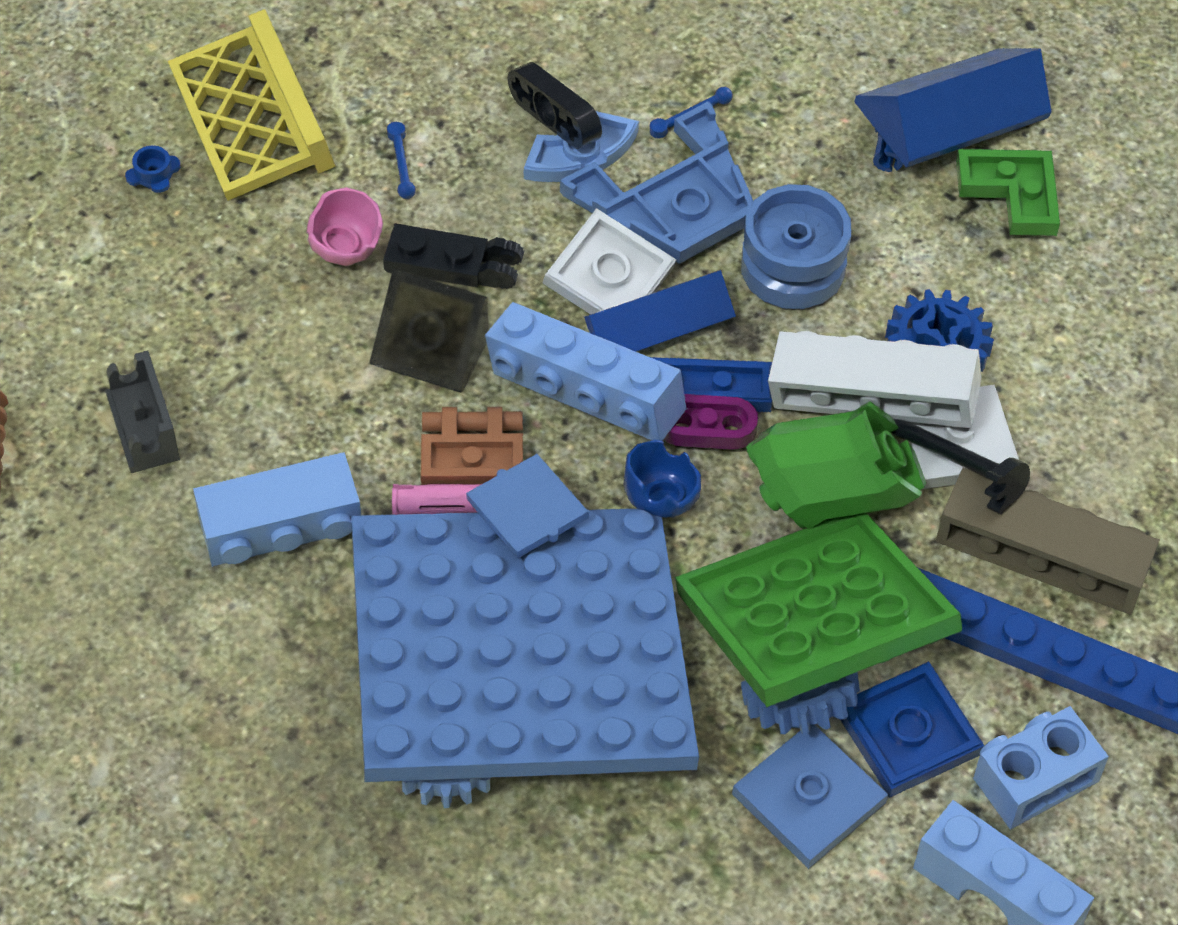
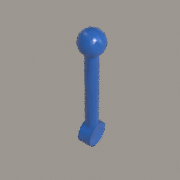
(659, 127)
(396, 133)

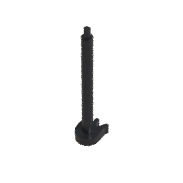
(1008, 477)

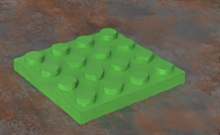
(817, 606)

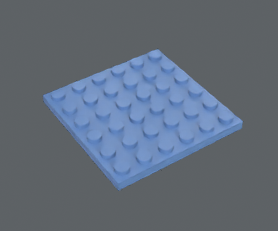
(521, 660)

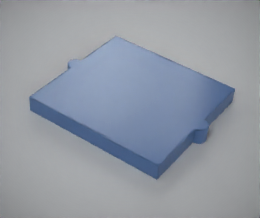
(527, 505)

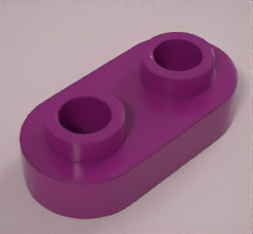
(707, 422)

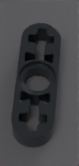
(554, 105)

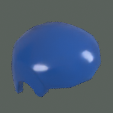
(660, 481)

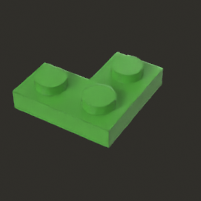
(1019, 176)

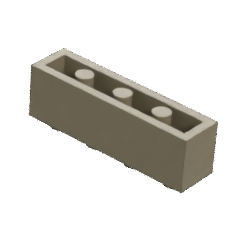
(1049, 542)

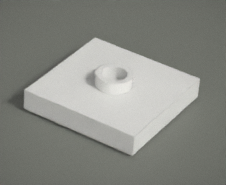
(607, 266)
(987, 437)

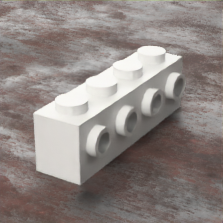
(899, 377)

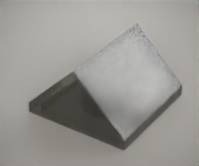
(430, 331)

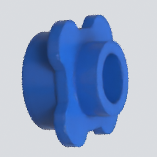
(152, 168)

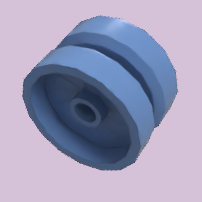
(795, 246)

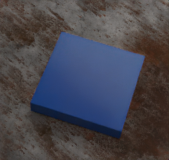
(911, 729)

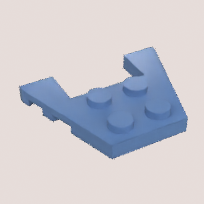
(682, 206)

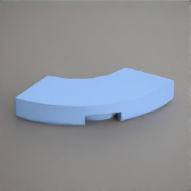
(554, 158)

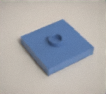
(809, 795)

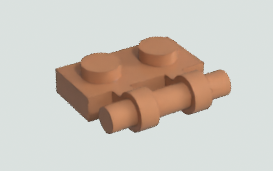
(469, 457)

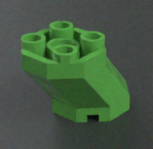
(836, 466)

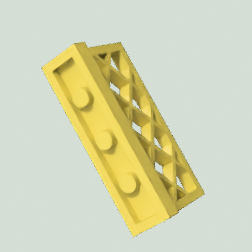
(288, 102)

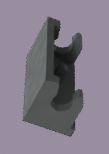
(141, 415)

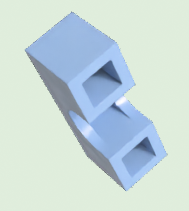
(969, 854)

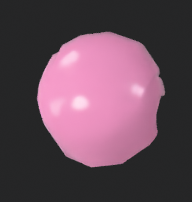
(344, 226)

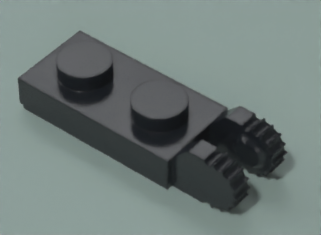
(453, 257)

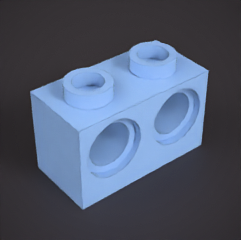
(1047, 775)

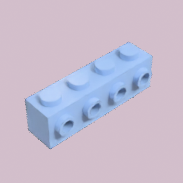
(586, 372)

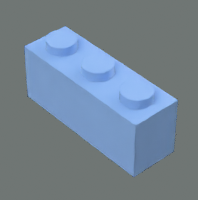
(277, 509)

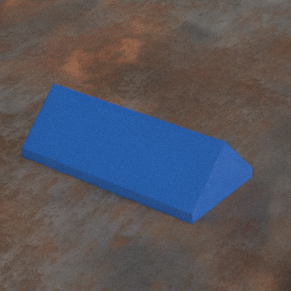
(959, 103)

